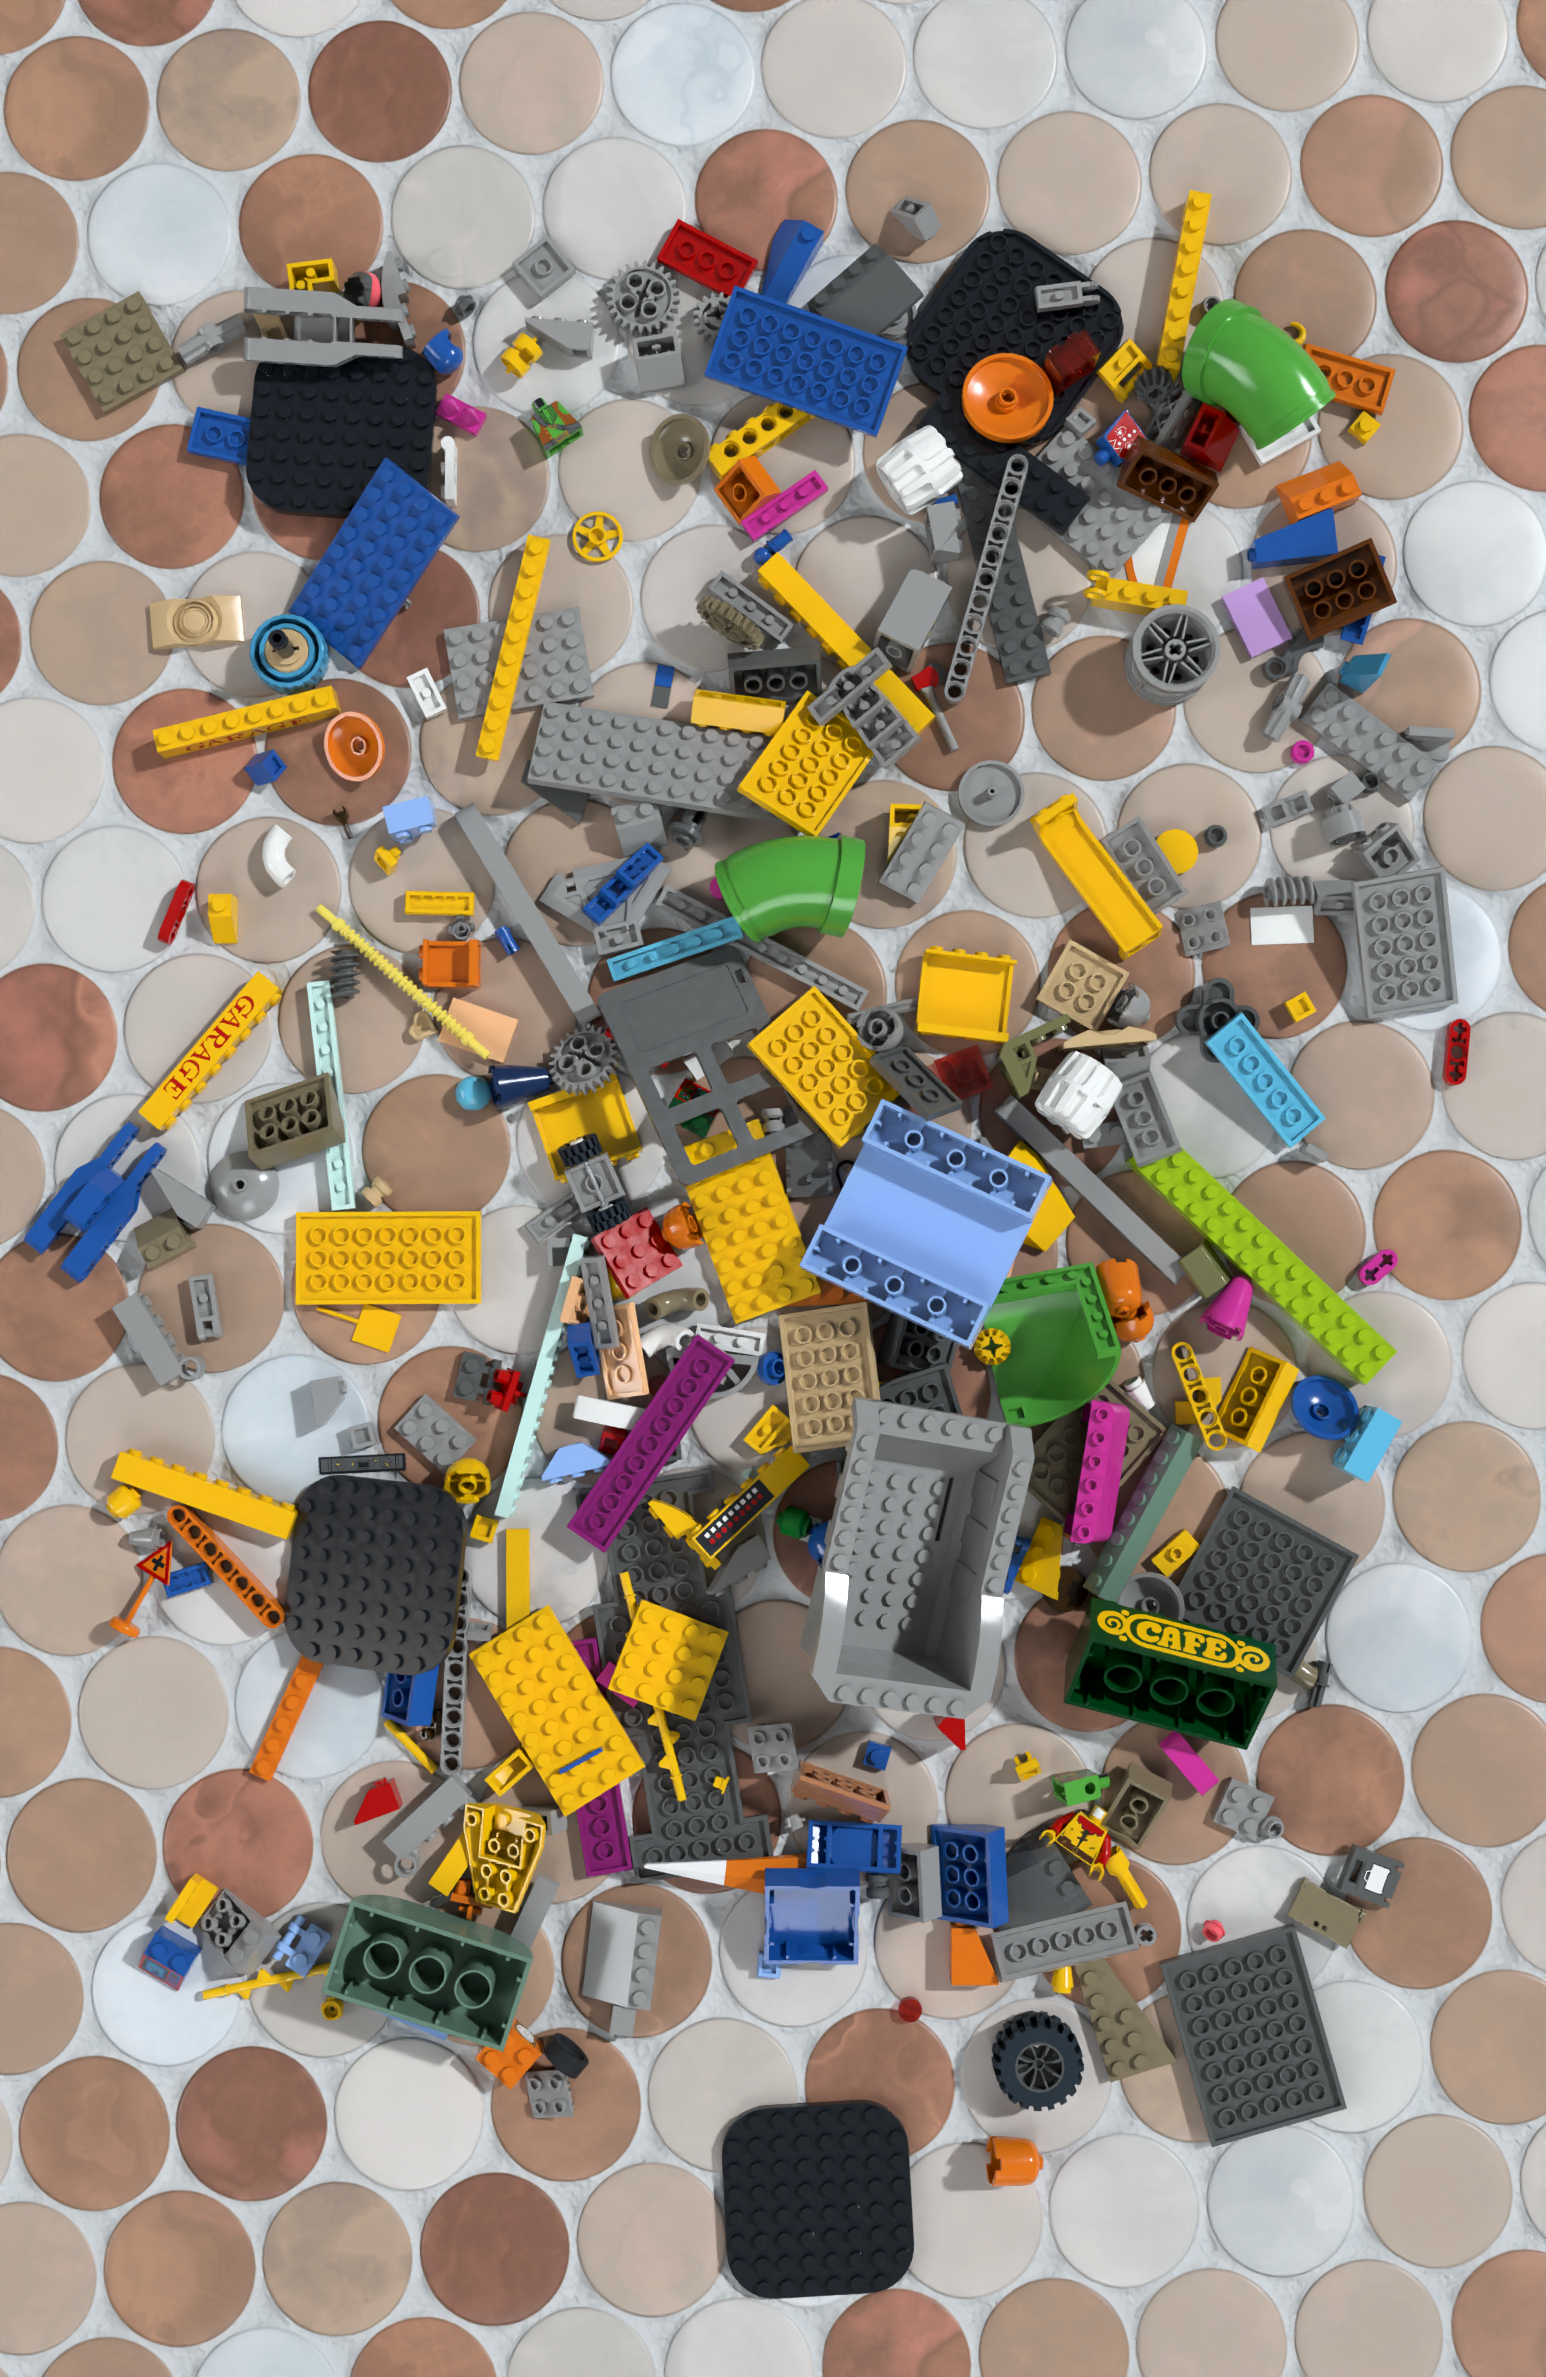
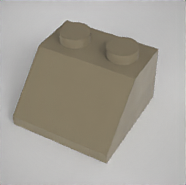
(163, 1239)

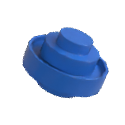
(771, 1368)

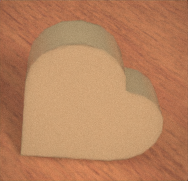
(423, 1026)

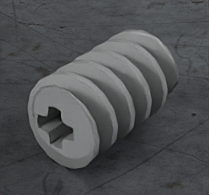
(1288, 889)

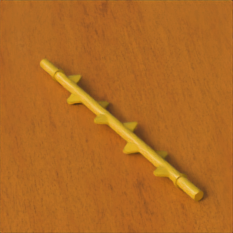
(658, 1717)
(263, 1979)

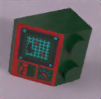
(700, 1125)

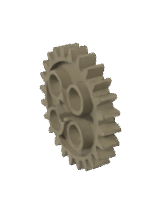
(719, 614)

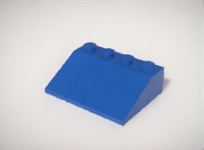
(972, 1873)

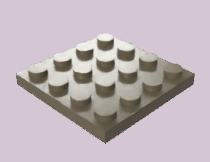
(122, 353)

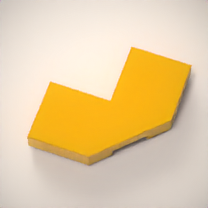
(1182, 1411)

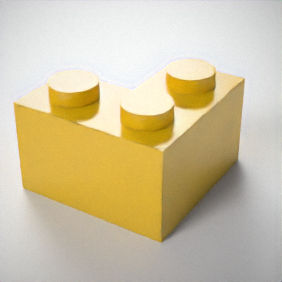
(313, 276)

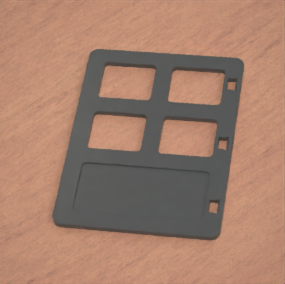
(686, 1014)

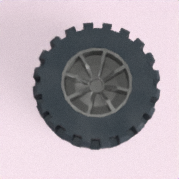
(1037, 2061)

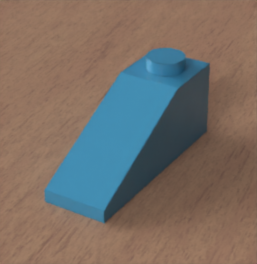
(1363, 670)

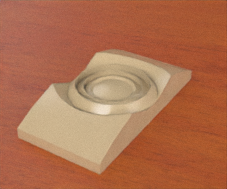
(197, 622)
(1108, 1038)

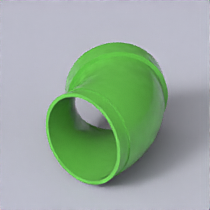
(1253, 372)
(793, 884)

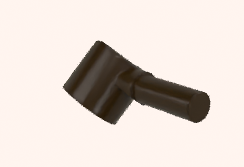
(343, 819)

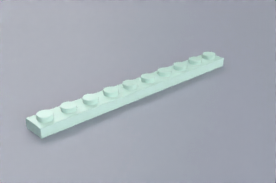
(328, 1060)

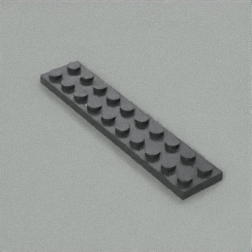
(1012, 604)

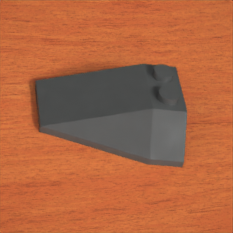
(1040, 1883)

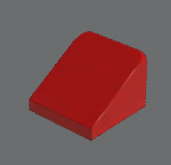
(611, 1439)

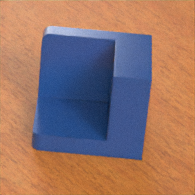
(265, 767)

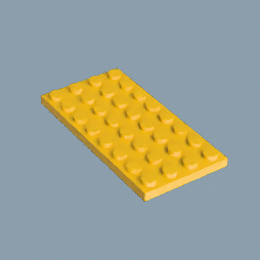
(750, 1230)
(389, 1257)
(556, 1709)

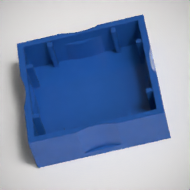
(811, 1916)

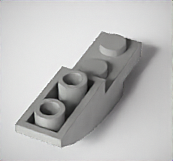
(395, 296)

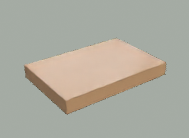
(490, 1029)

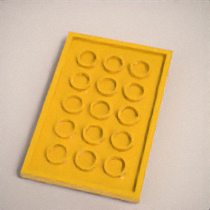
(807, 769)
(823, 1066)

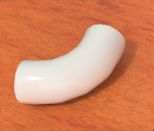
(274, 856)
(666, 1336)

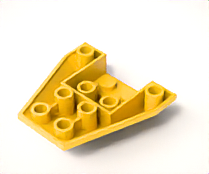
(1054, 1211)
(502, 1852)

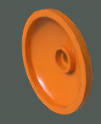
(345, 749)

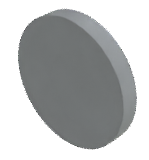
(991, 794)

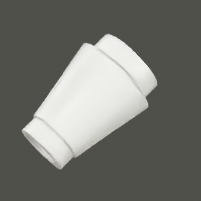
(1138, 1390)

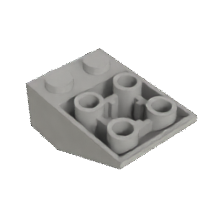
(238, 1932)

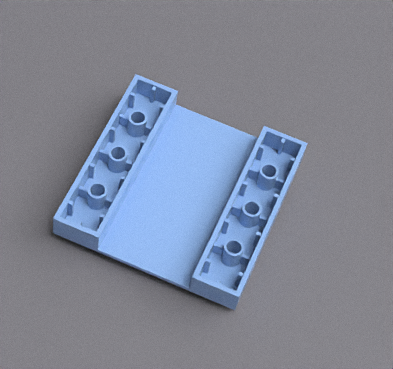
(927, 1224)

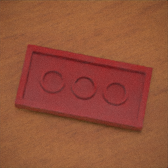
(706, 259)

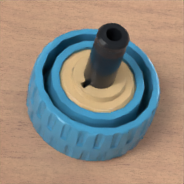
(289, 654)

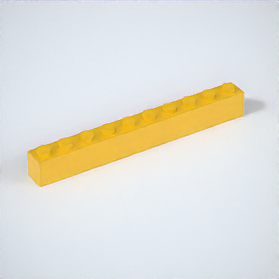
(835, 635)

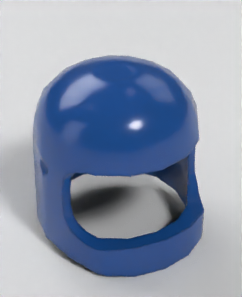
(443, 354)

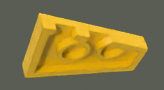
(1042, 1560)

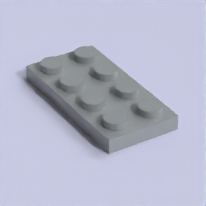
(921, 852)
(1145, 865)
(1146, 1120)

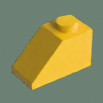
(223, 918)

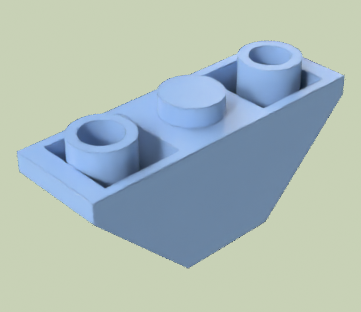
(575, 1460)

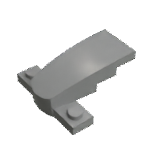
(868, 709)

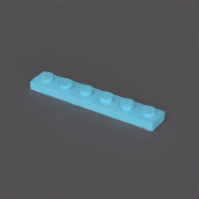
(674, 948)

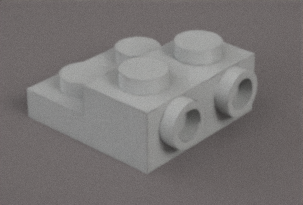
(1387, 851)

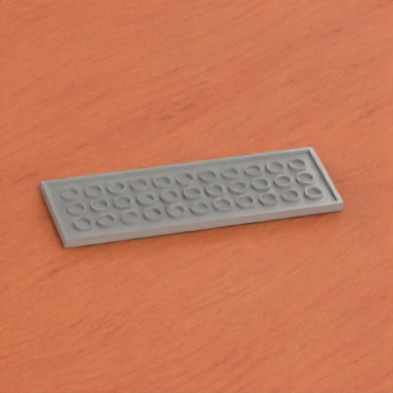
(646, 760)

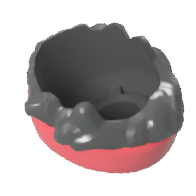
(363, 289)

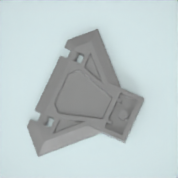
(622, 928)

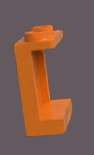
(450, 964)

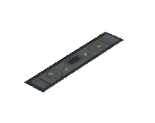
(362, 1463)

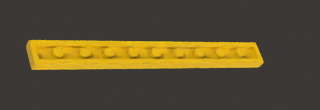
(513, 648)

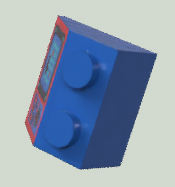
(169, 1957)

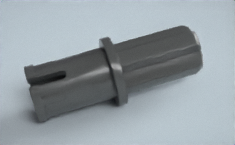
(1320, 1685)

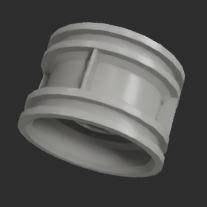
(1163, 688)

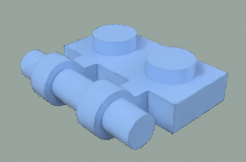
(307, 1950)

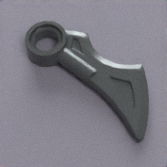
(1291, 656)

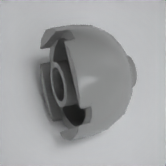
(1130, 1008)
(880, 1029)

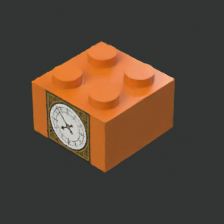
(518, 2055)

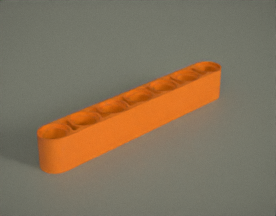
(216, 1560)

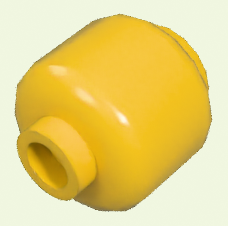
(124, 1501)

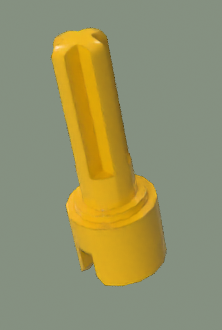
(1118, 1866)

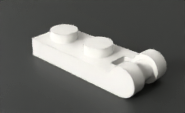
(449, 470)

